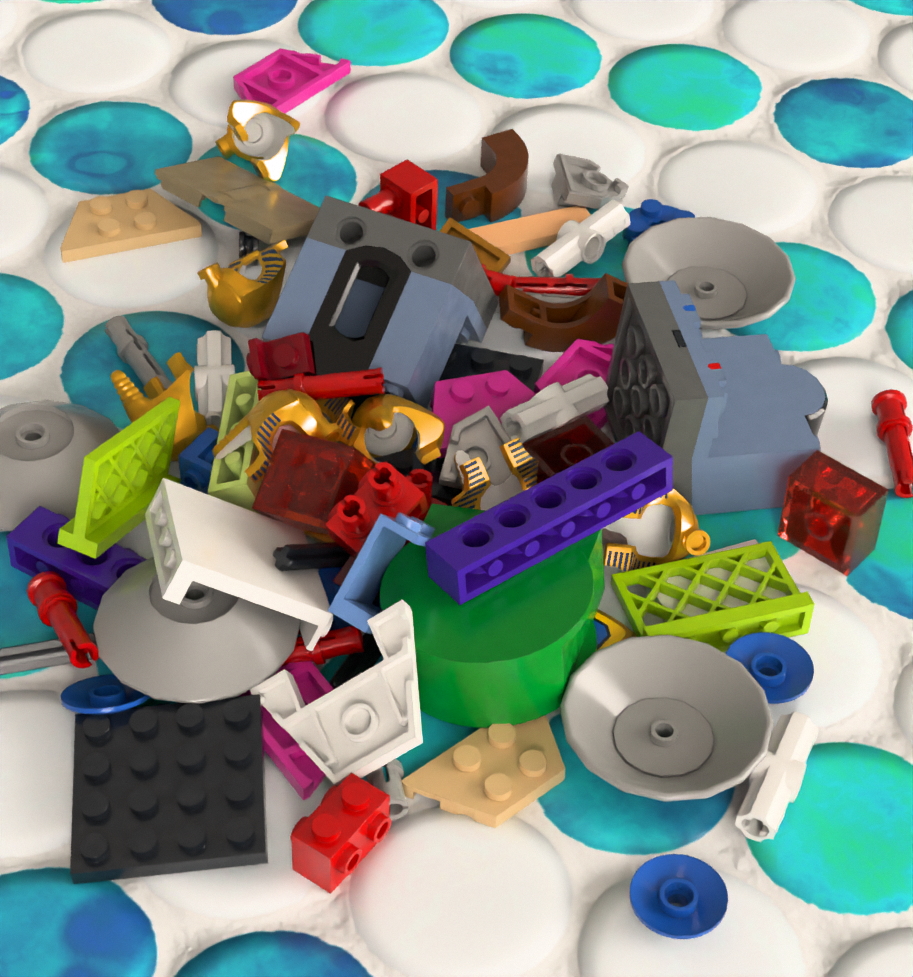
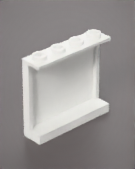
(232, 552)

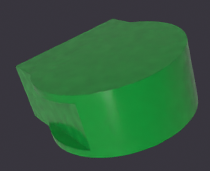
(508, 648)

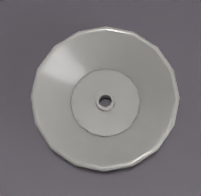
(723, 265)
(44, 456)
(193, 650)
(666, 718)

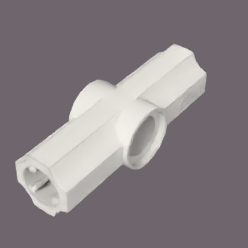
(581, 241)
(213, 375)
(555, 407)
(777, 777)

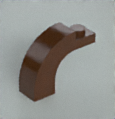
(501, 189)
(558, 325)

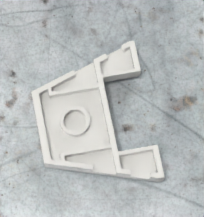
(366, 717)

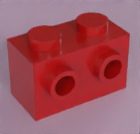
(340, 832)

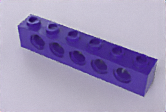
(548, 517)
(35, 550)

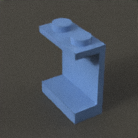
(364, 578)

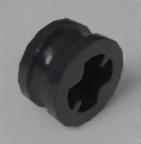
(247, 245)

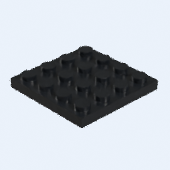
(168, 790)

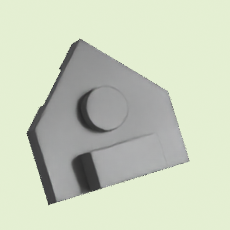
(582, 183)
(478, 437)

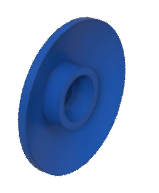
(776, 664)
(101, 696)
(680, 881)

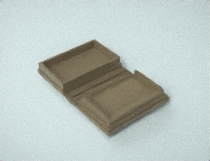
(249, 200)

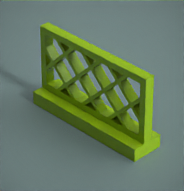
(122, 481)
(722, 624)

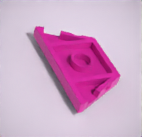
(288, 78)
(579, 360)
(466, 395)
(281, 746)

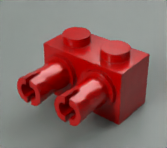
(406, 194)
(379, 492)

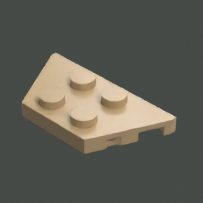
(125, 224)
(492, 772)

